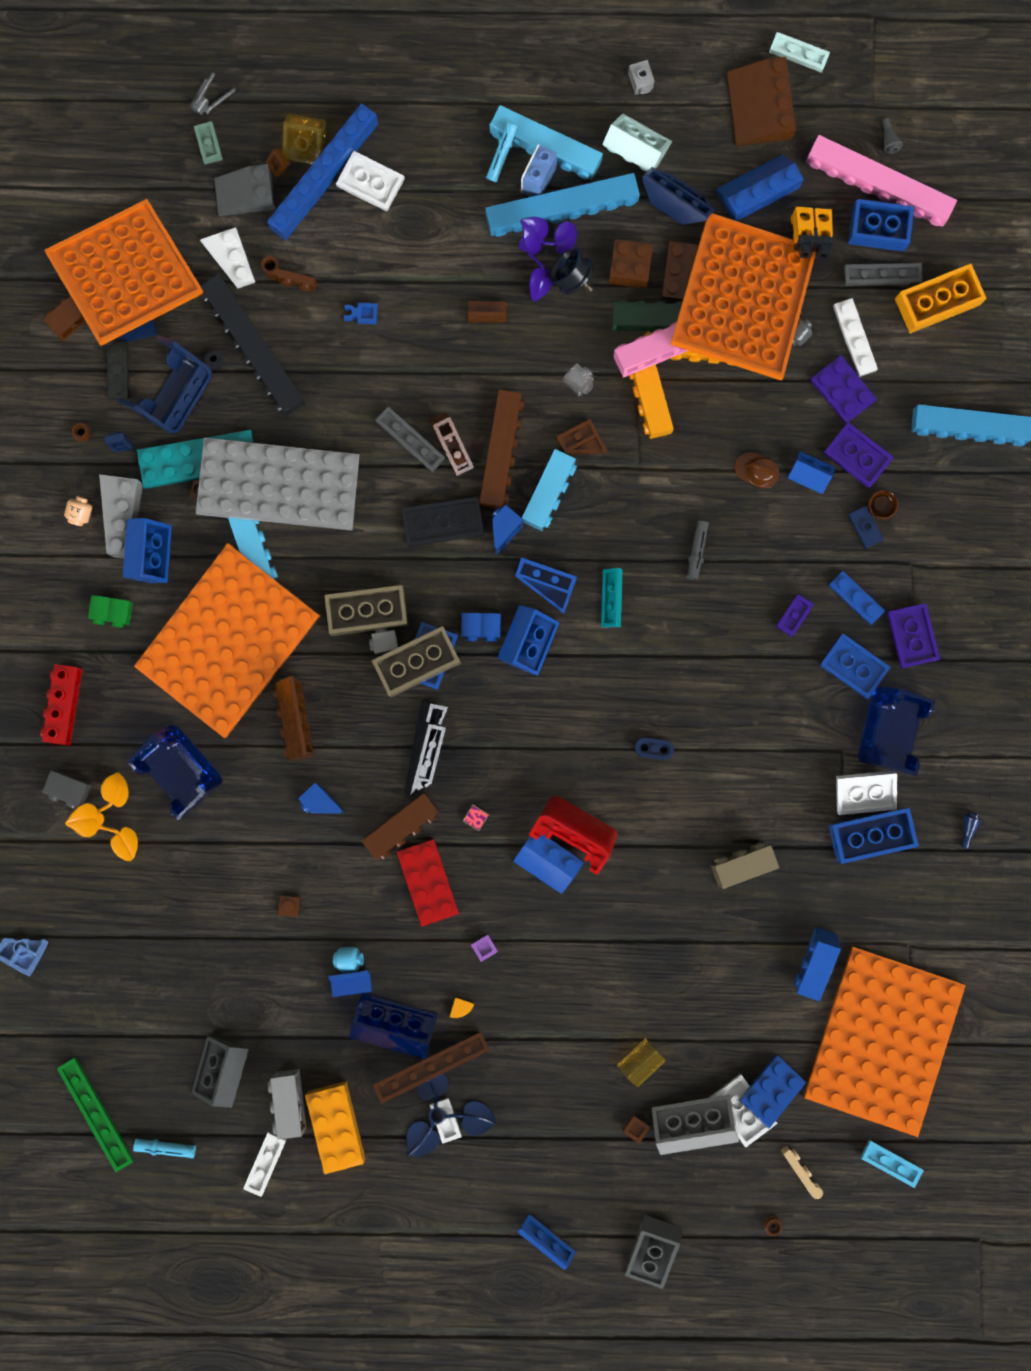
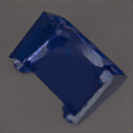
(893, 729)
(177, 769)

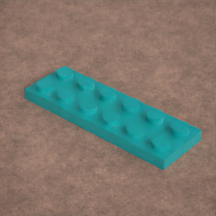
(178, 461)

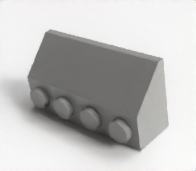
(695, 1124)

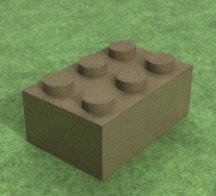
(744, 865)

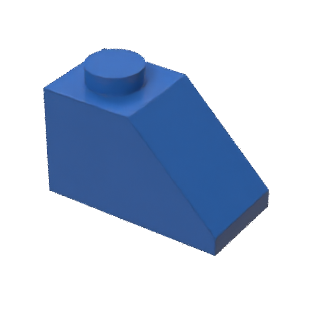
(318, 801)

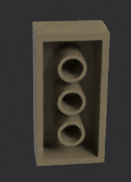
(366, 610)
(416, 661)

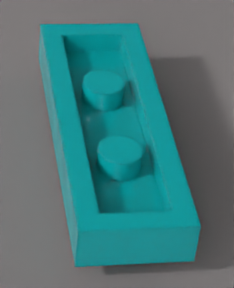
(611, 598)

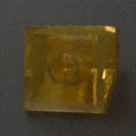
(303, 138)

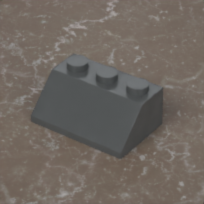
(219, 1072)

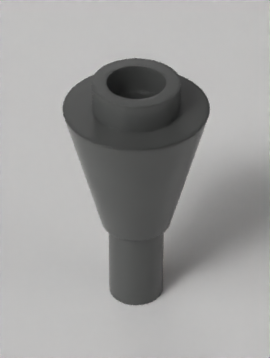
(891, 140)

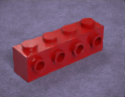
(62, 704)

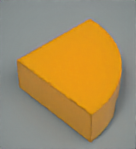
(461, 1008)

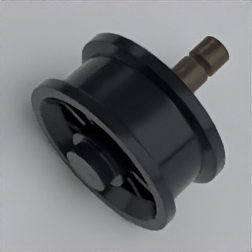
(571, 272)

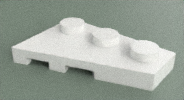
(230, 255)

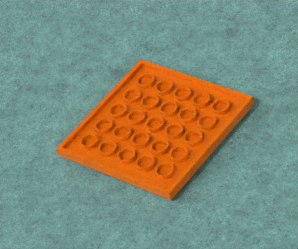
(123, 272)

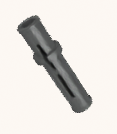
(697, 550)

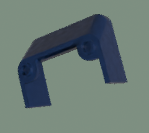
(179, 391)

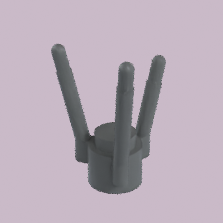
(200, 103)

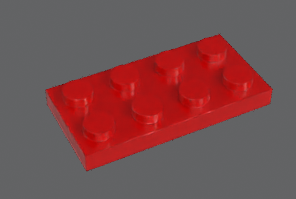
(427, 883)

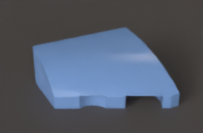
(22, 953)

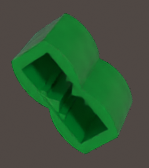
(110, 610)

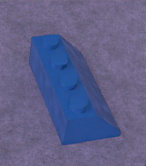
(760, 187)

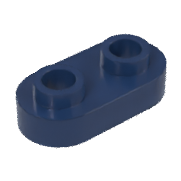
(654, 748)

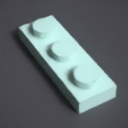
(799, 52)

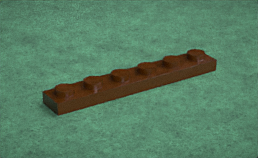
(430, 1068)

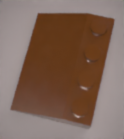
(761, 102)
(294, 719)

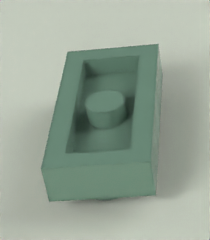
(208, 142)

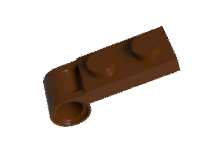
(287, 278)

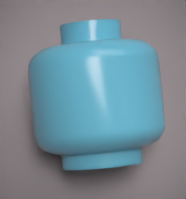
(348, 959)

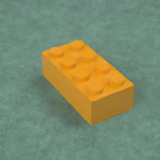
(940, 298)
(335, 1127)

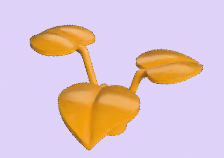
(88, 819)

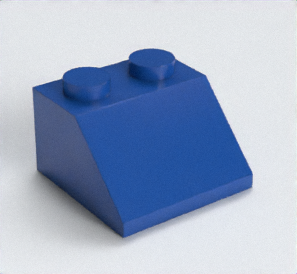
(505, 527)

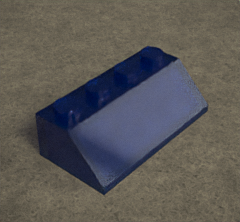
(393, 1026)

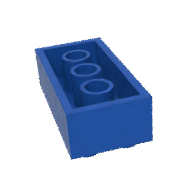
(873, 835)

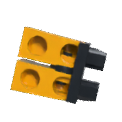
(812, 232)

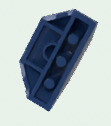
(676, 197)

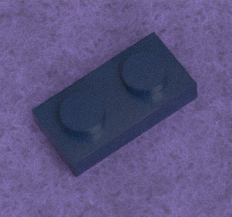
(118, 442)

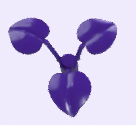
(533, 233)

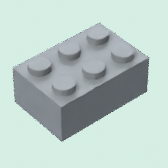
(287, 1104)

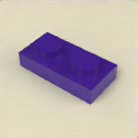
(794, 615)

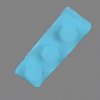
(891, 1163)

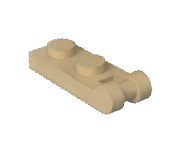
(802, 1172)

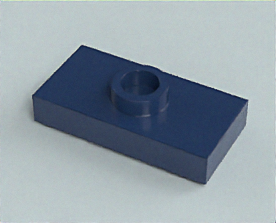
(865, 527)

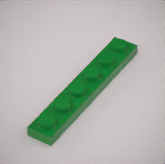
(95, 1114)

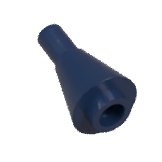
(970, 825)

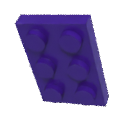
(843, 389)
(858, 455)
(913, 636)

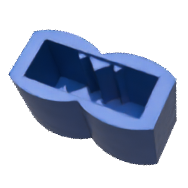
(481, 626)

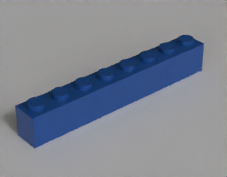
(323, 172)

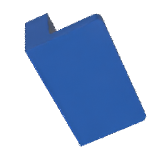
(811, 472)
(350, 983)

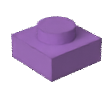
(484, 948)

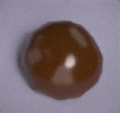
(883, 504)

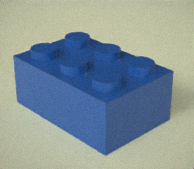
(880, 225)
(147, 550)

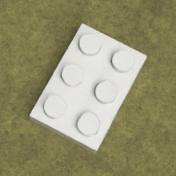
(370, 181)
(866, 792)
(748, 1126)

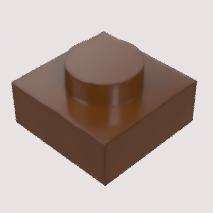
(277, 162)
(289, 906)
(636, 1129)

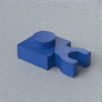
(365, 313)

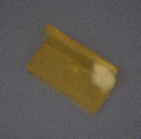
(641, 1063)

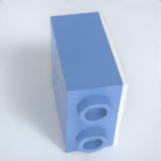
(538, 171)

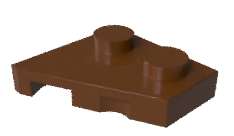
(582, 440)

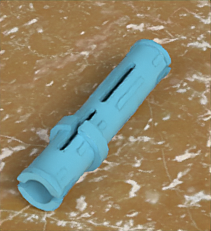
(505, 143)
(158, 1147)

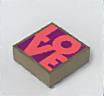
(475, 817)

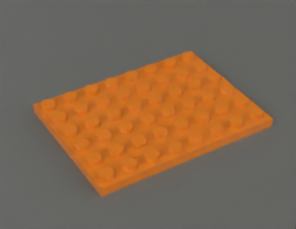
(743, 297)
(227, 640)
(884, 1041)

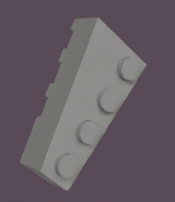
(119, 502)

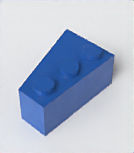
(548, 582)
(818, 964)

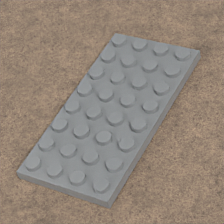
(277, 484)

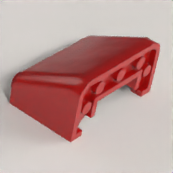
(577, 829)

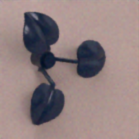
(423, 1139)

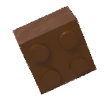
(630, 263)

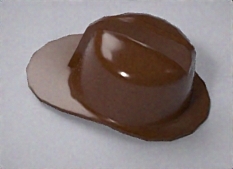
(757, 470)

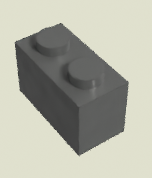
(67, 789)

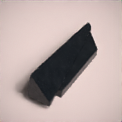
(426, 747)

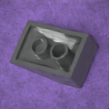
(245, 191)
(654, 1251)

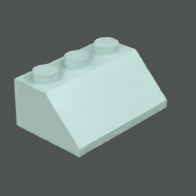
(636, 142)

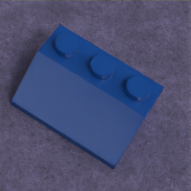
(528, 640)
(549, 862)

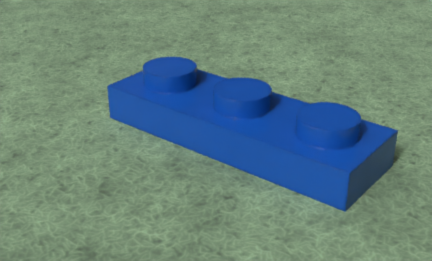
(856, 598)
(546, 1241)

